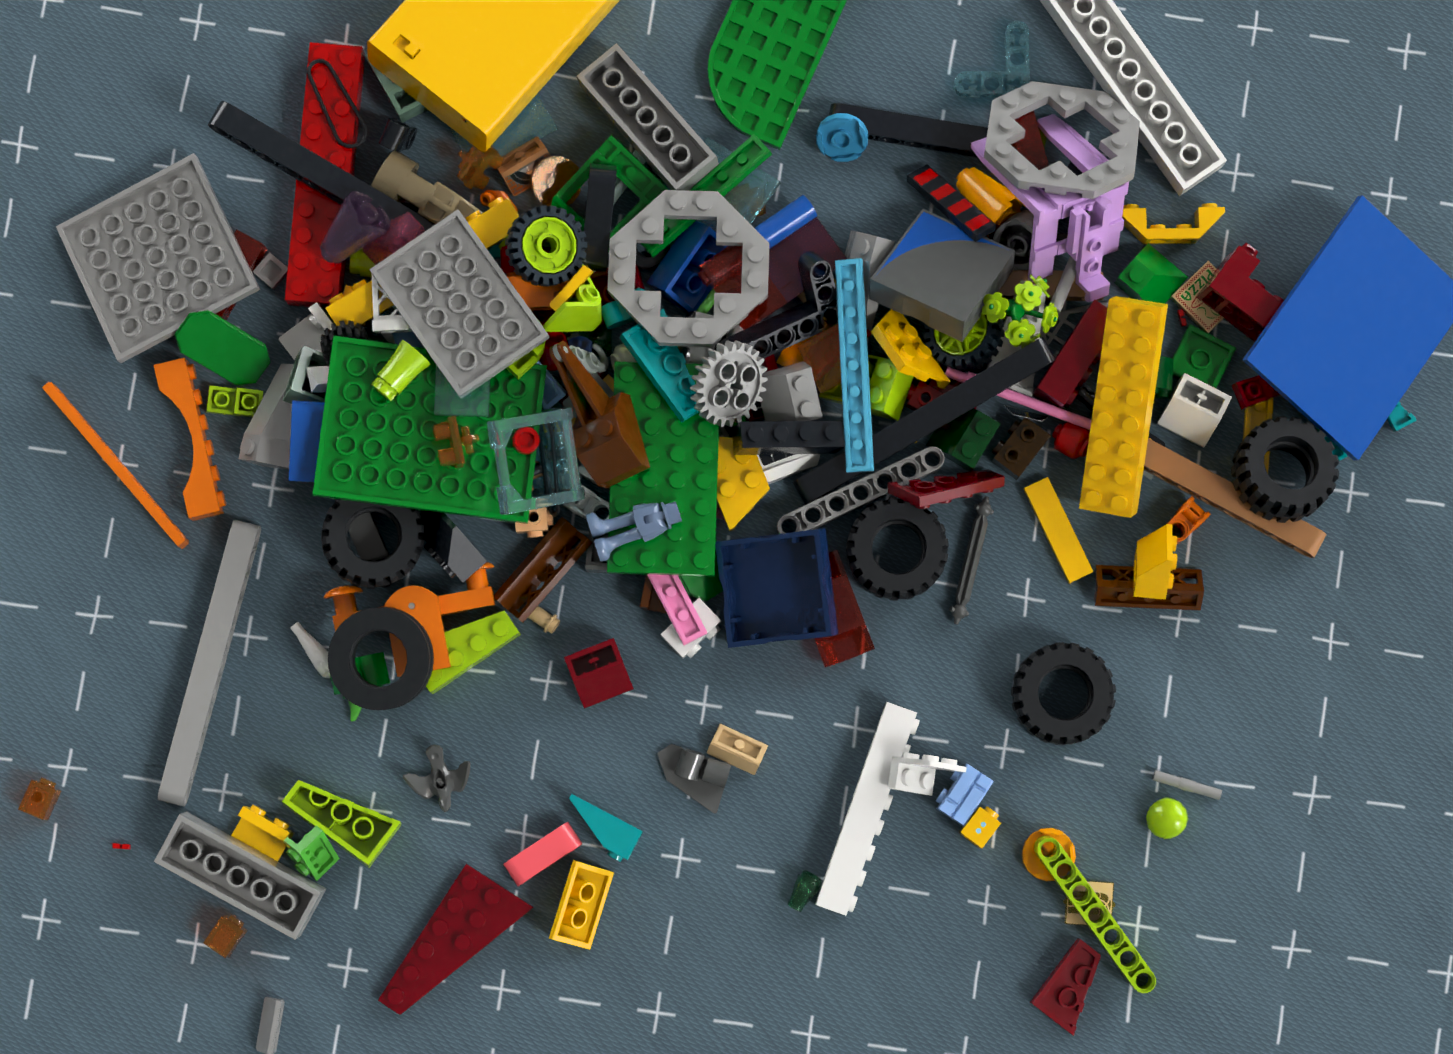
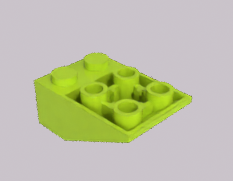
(887, 388)

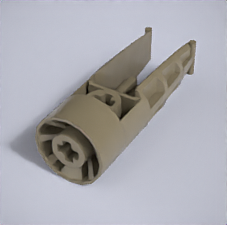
(435, 202)

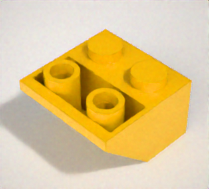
(1154, 563)

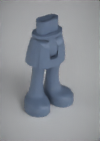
(649, 521)

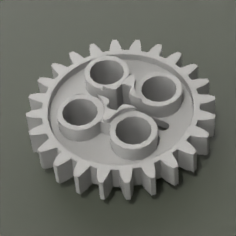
(728, 383)

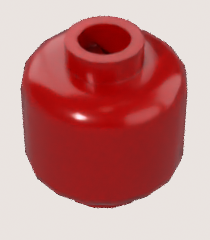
(1071, 440)

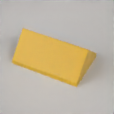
(581, 905)

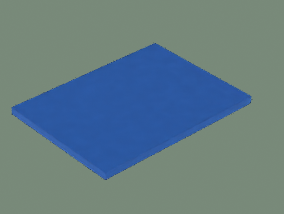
(1355, 328)

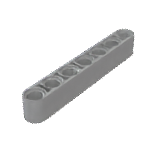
(870, 484)

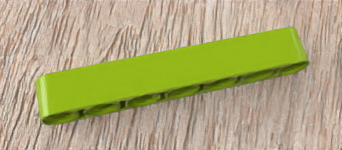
(1104, 923)

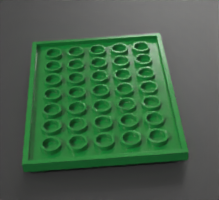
(388, 448)

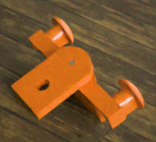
(425, 608)

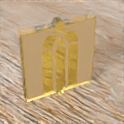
(1105, 893)

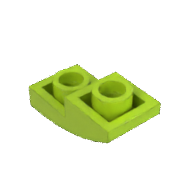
(233, 401)

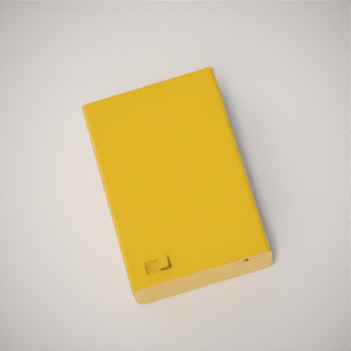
(480, 58)

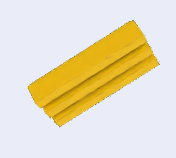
(571, 287)

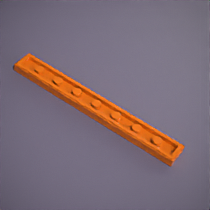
(116, 465)

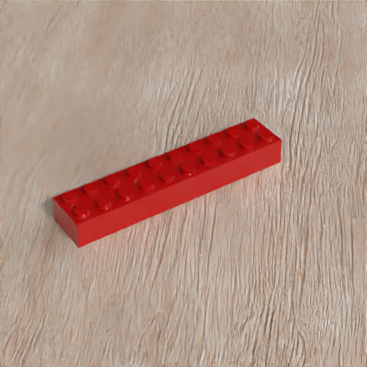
(309, 274)

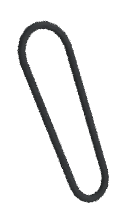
(347, 97)
(554, 467)

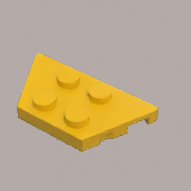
(907, 350)
(739, 483)

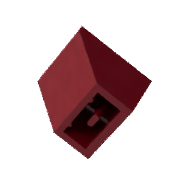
(598, 673)

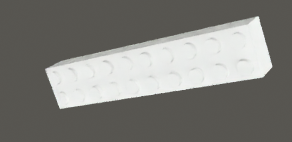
(1139, 84)

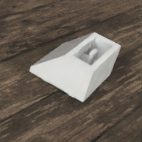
(1194, 410)

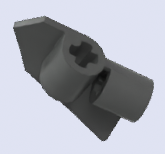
(695, 774)

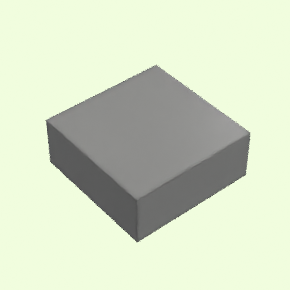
(271, 271)

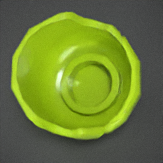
(1167, 818)

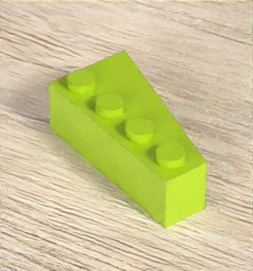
(471, 645)
(348, 825)

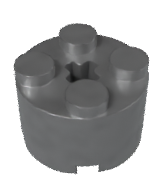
(1017, 236)

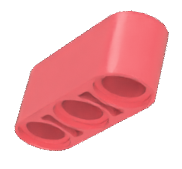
(542, 854)

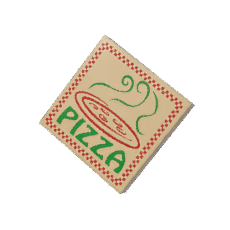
(1186, 299)

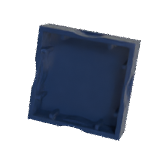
(777, 588)

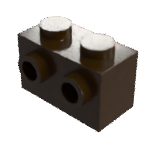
(1020, 448)

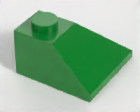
(1150, 277)

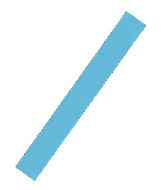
(854, 365)

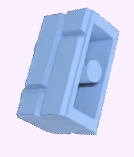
(963, 795)

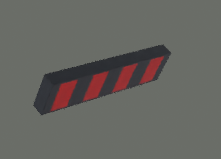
(951, 203)

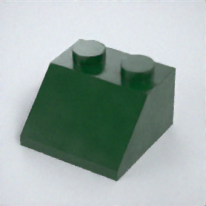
(965, 438)

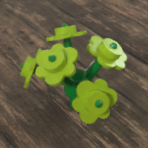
(1027, 298)

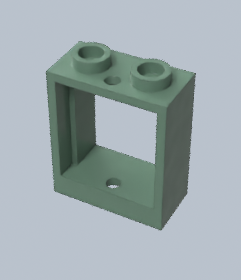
(305, 358)

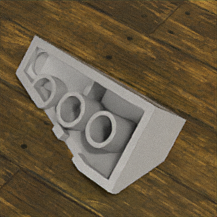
(873, 252)
(269, 431)

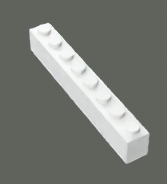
(866, 810)

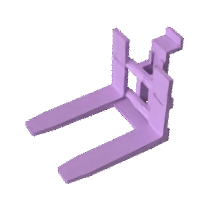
(1088, 235)

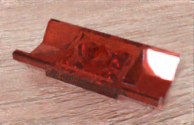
(852, 634)

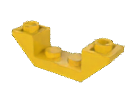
(1136, 223)

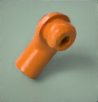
(490, 195)

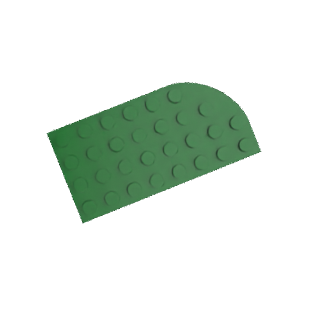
(767, 62)

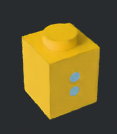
(980, 826)

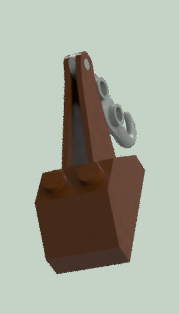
(605, 427)

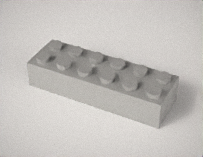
(647, 120)
(240, 875)

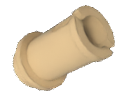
(545, 619)

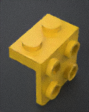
(262, 832)

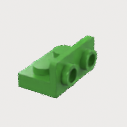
(312, 854)

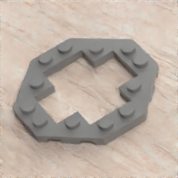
(1058, 178)
(649, 228)

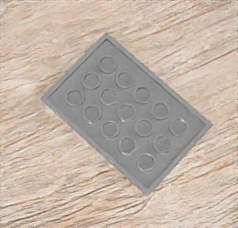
(459, 304)

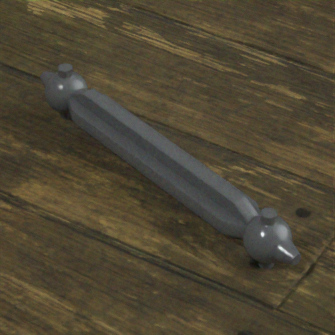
(971, 560)

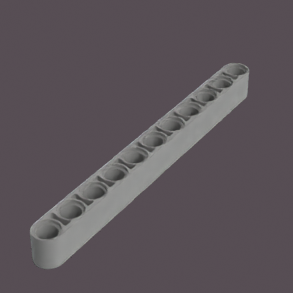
(209, 663)

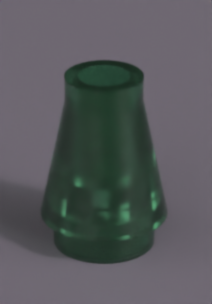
(804, 889)

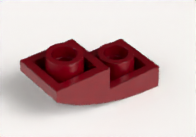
(1253, 391)

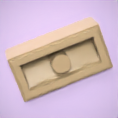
(737, 749)

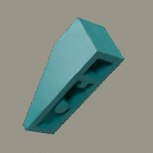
(612, 832)

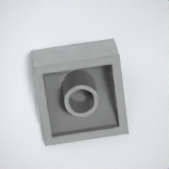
(790, 394)

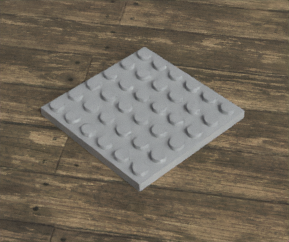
(157, 257)

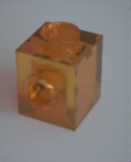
(40, 798)

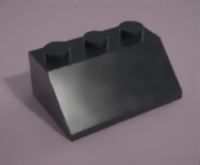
(450, 546)

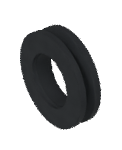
(344, 646)

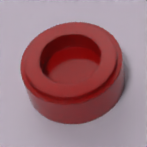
(525, 440)

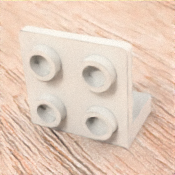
(306, 332)
(917, 774)

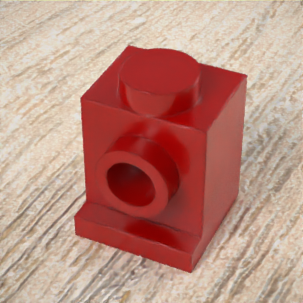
(915, 393)

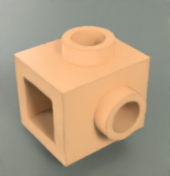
(536, 529)

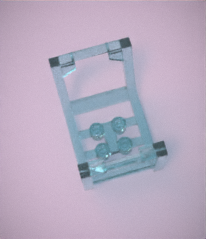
(567, 465)

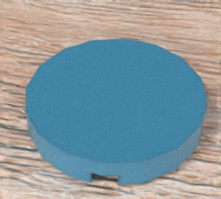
(842, 137)

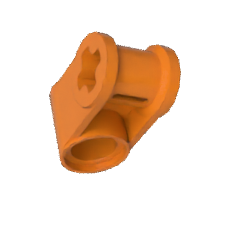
(1188, 518)

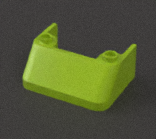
(577, 314)

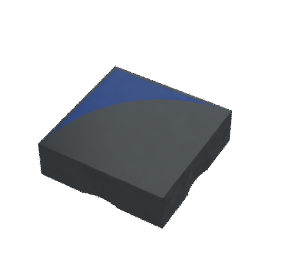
(941, 275)

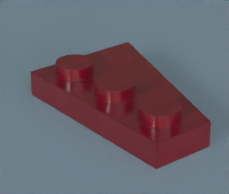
(1067, 986)

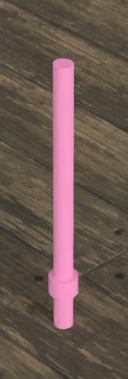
(1027, 401)

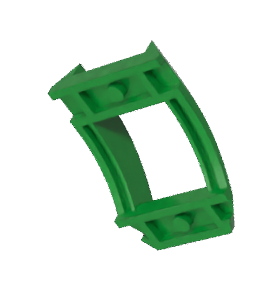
(629, 171)

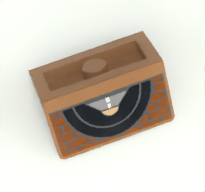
(519, 165)

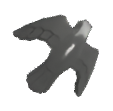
(441, 780)

